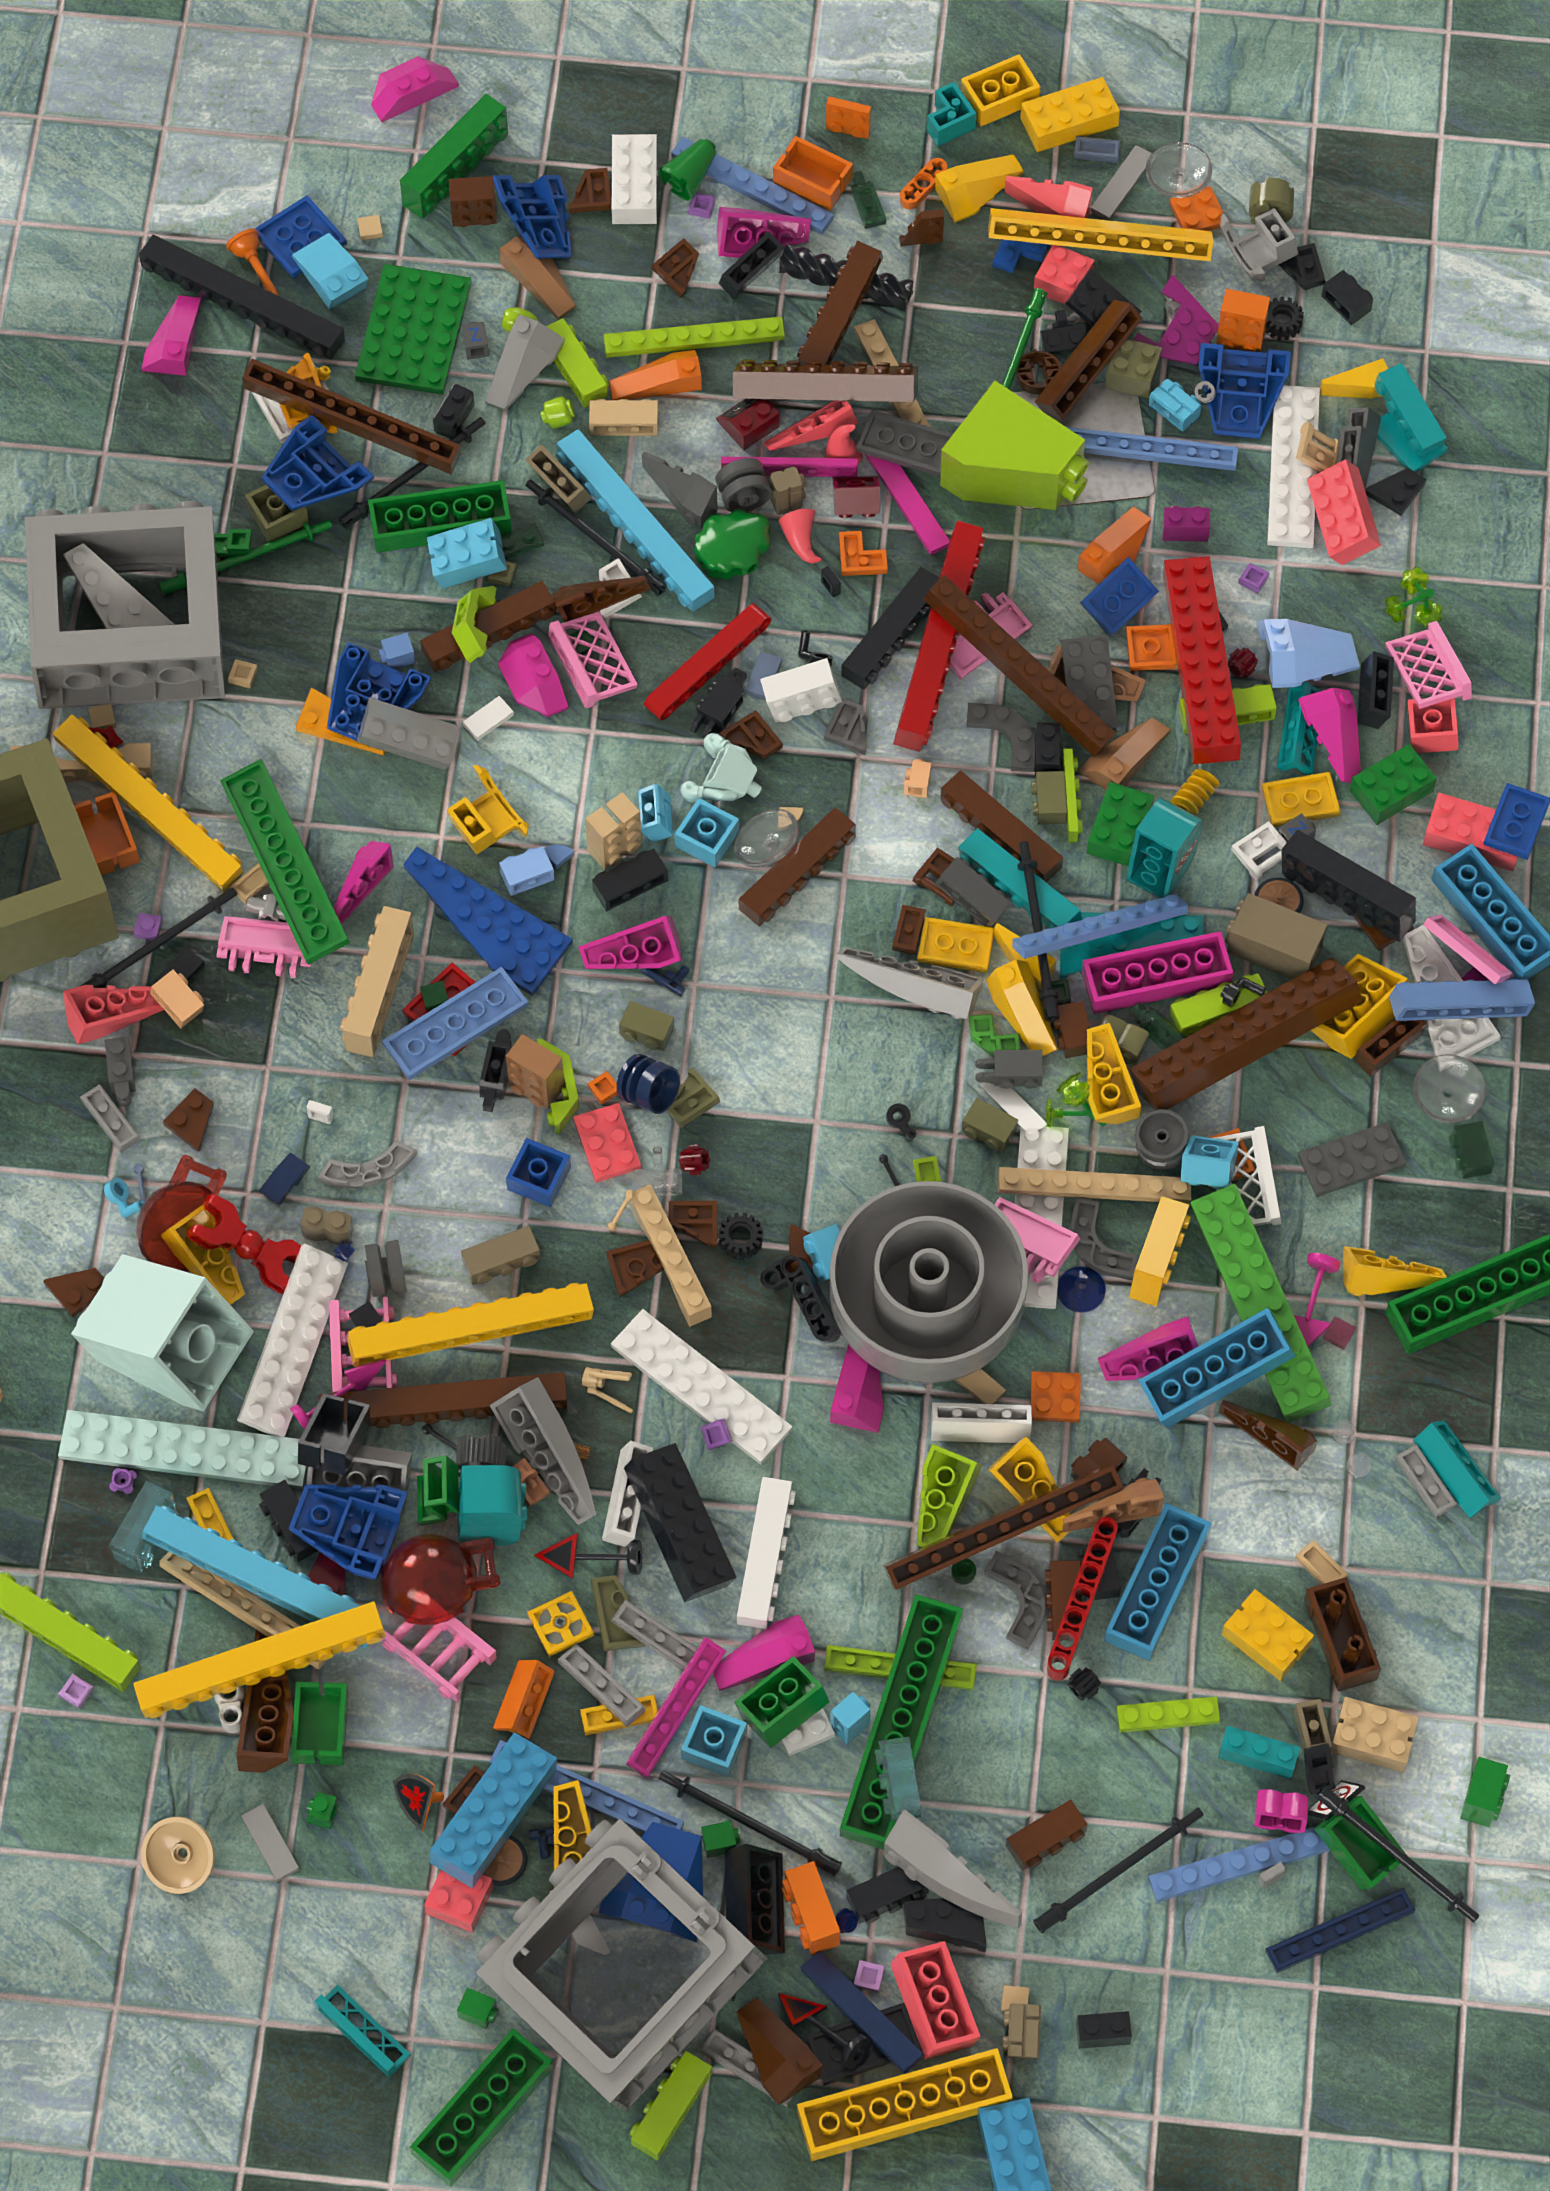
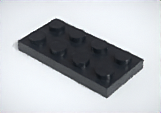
(830, 2051)

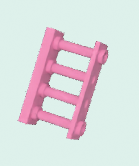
(339, 1338)
(461, 1637)

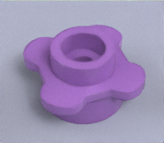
(118, 1475)

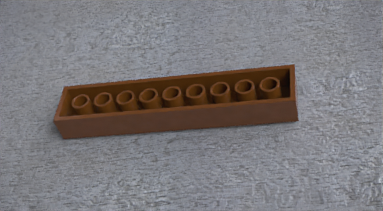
(1246, 1035)

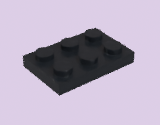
(1093, 297)

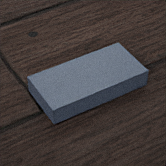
(1096, 149)
(765, 666)

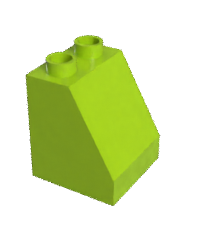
(1013, 455)

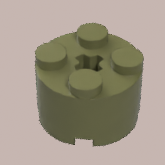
(1269, 195)

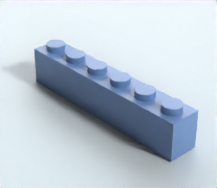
(1461, 999)

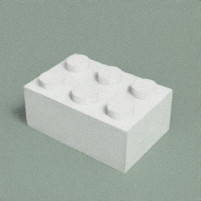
(801, 690)

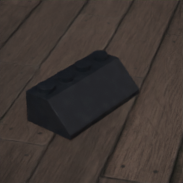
(756, 1896)

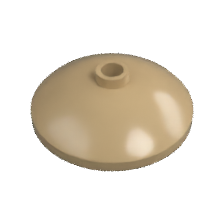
(164, 1858)

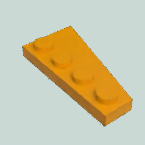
(314, 722)

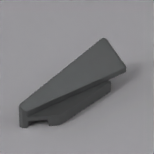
(1359, 439)

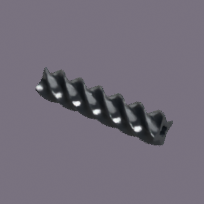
(823, 271)

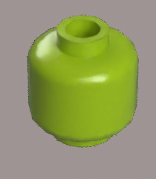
(558, 412)

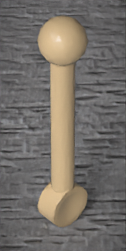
(630, 1194)

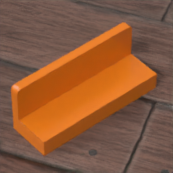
(524, 1698)

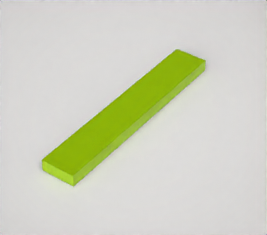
(879, 1665)

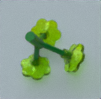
(1414, 581)
(1075, 1094)

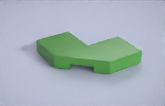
(984, 1036)

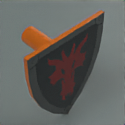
(415, 1797)

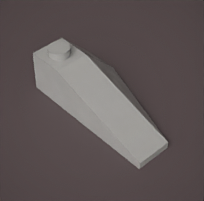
(525, 354)

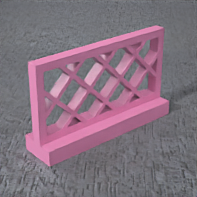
(573, 661)
(1446, 661)

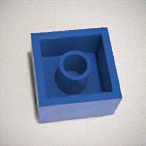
(538, 1172)

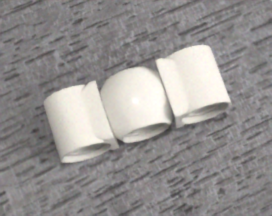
(231, 1706)

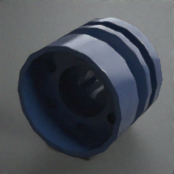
(648, 1083)

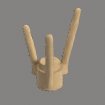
(596, 1378)

